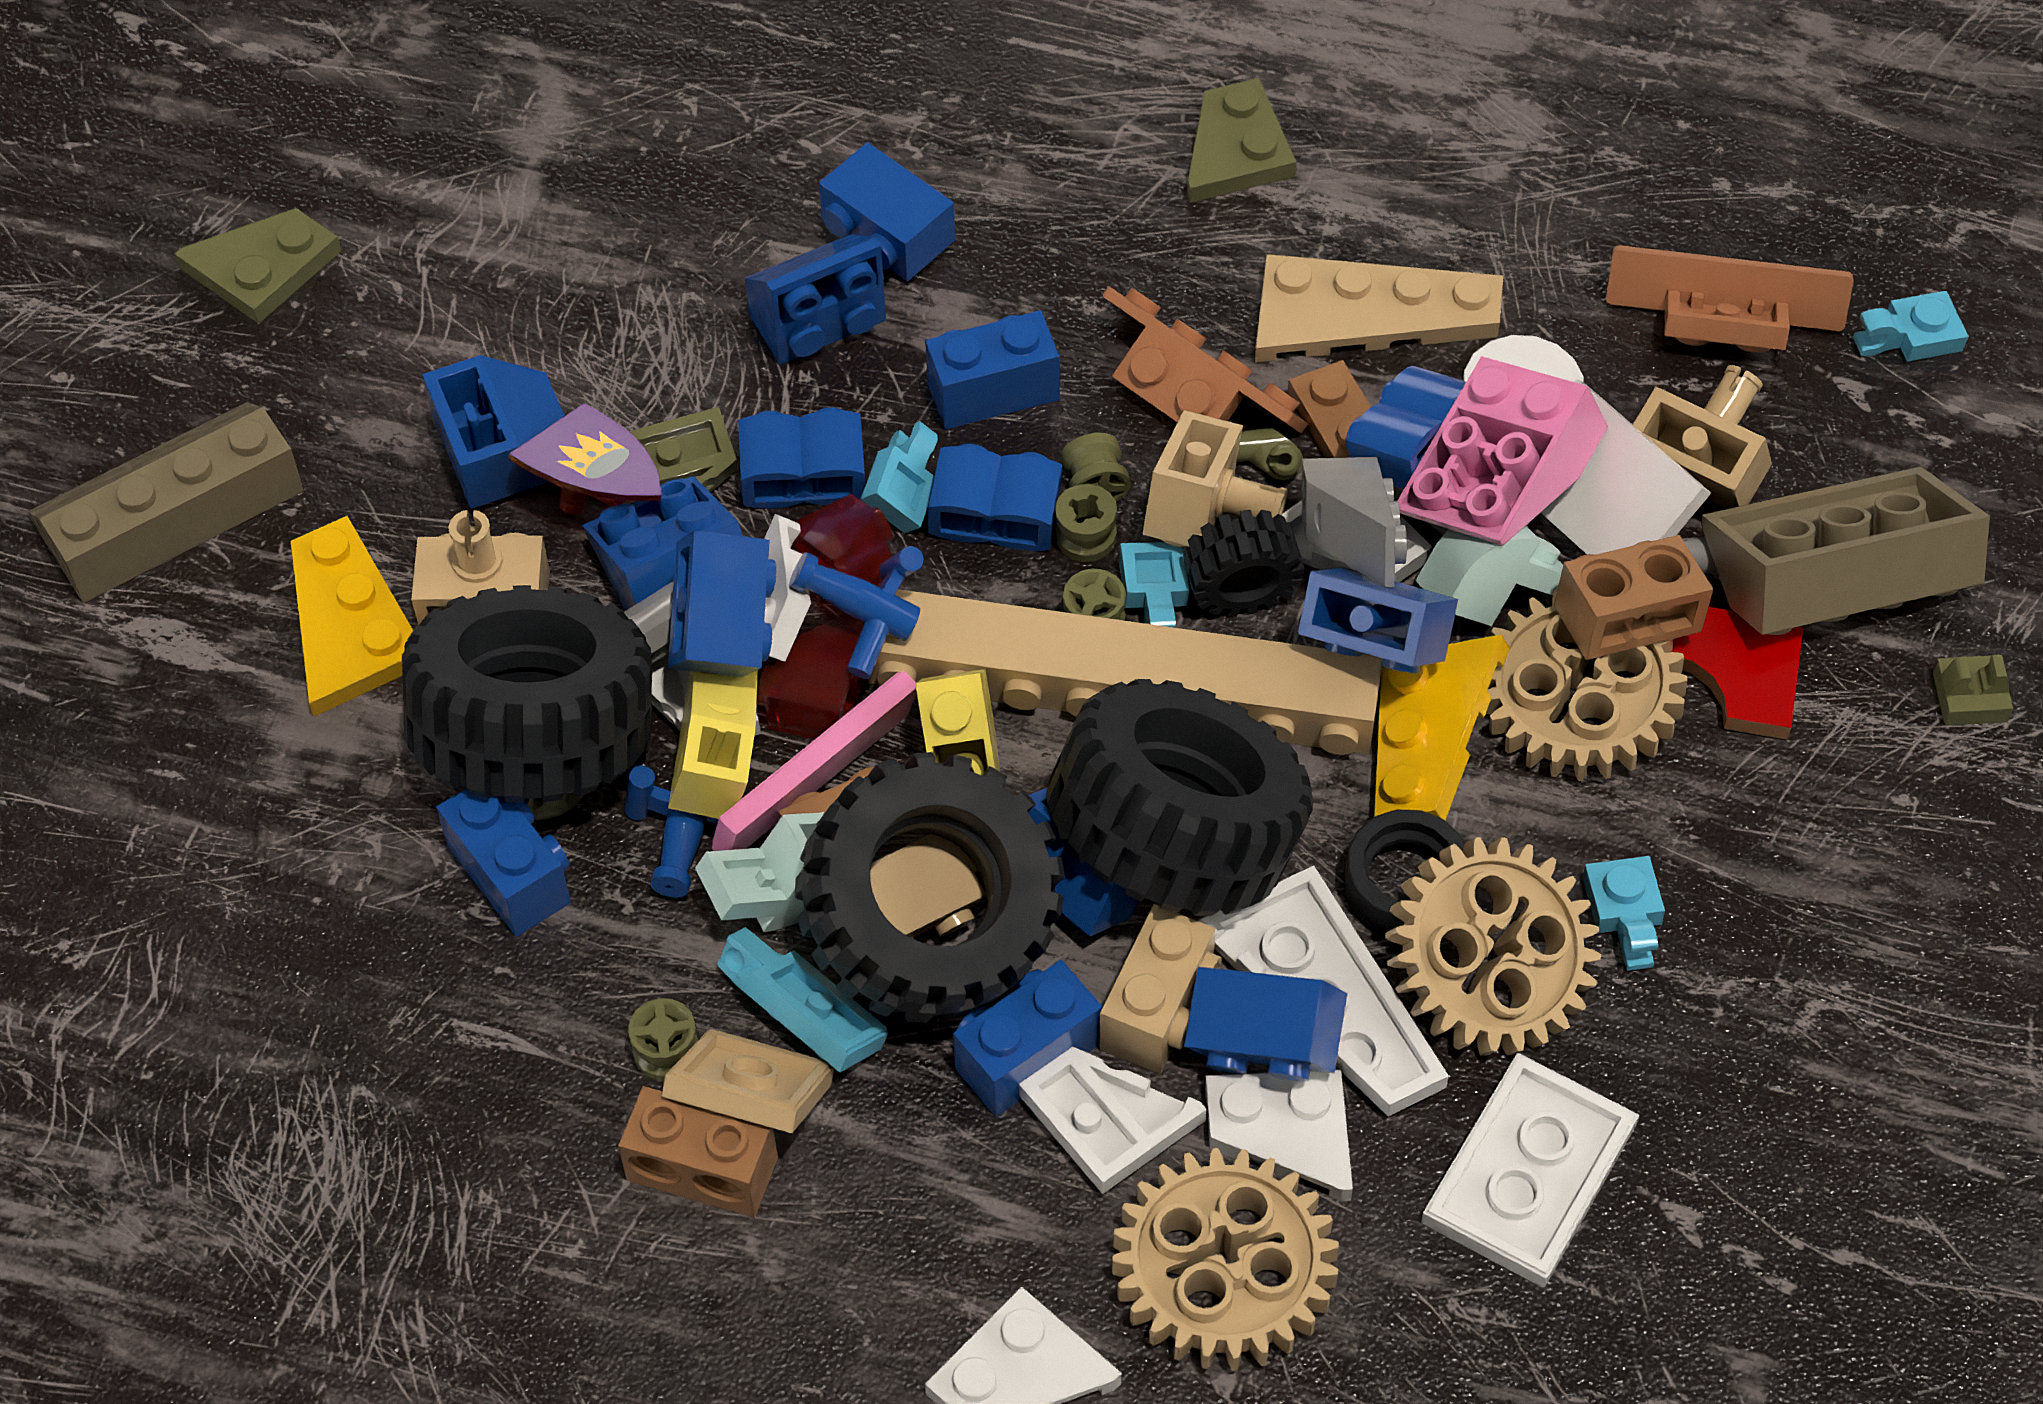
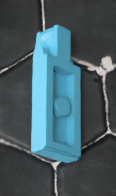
(802, 1000)

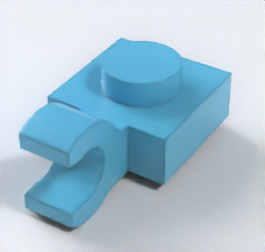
(1917, 324)
(899, 478)
(1154, 580)
(1626, 901)

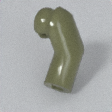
(1270, 453)

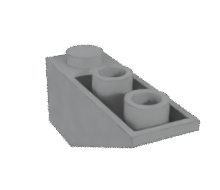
(1354, 515)

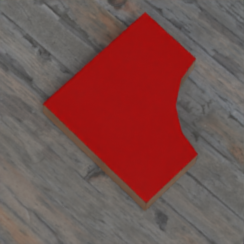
(1746, 671)

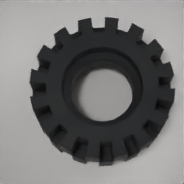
(1243, 563)

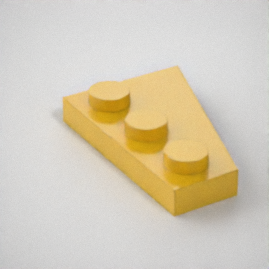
(346, 617)
(1429, 723)

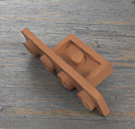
(1728, 297)
(1178, 376)

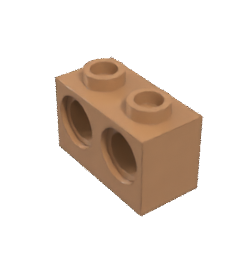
(1633, 596)
(698, 1153)

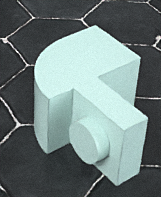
(1486, 572)
(760, 879)

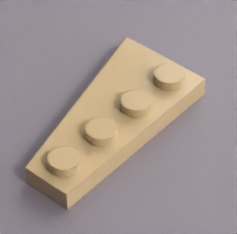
(1344, 303)

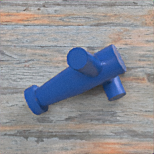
(874, 605)
(680, 836)

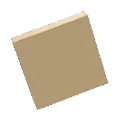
(749, 1080)

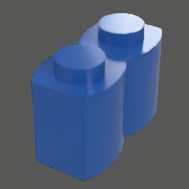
(1403, 421)
(800, 458)
(994, 497)

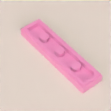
(816, 763)

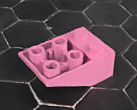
(1504, 452)

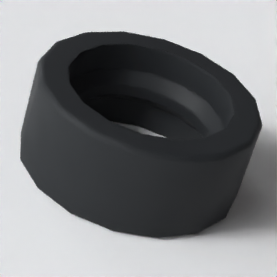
(1383, 833)

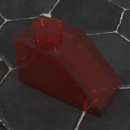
(847, 538)
(812, 684)

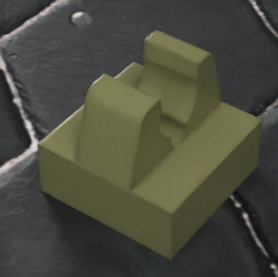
(1973, 690)

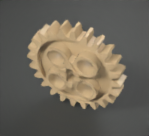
(1632, 708)
(1539, 983)
(1248, 1311)

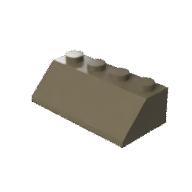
(168, 500)
(1847, 549)

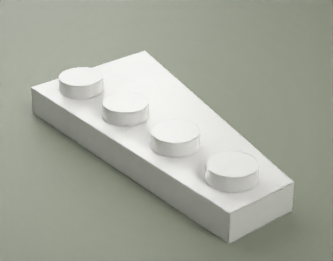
(1308, 936)

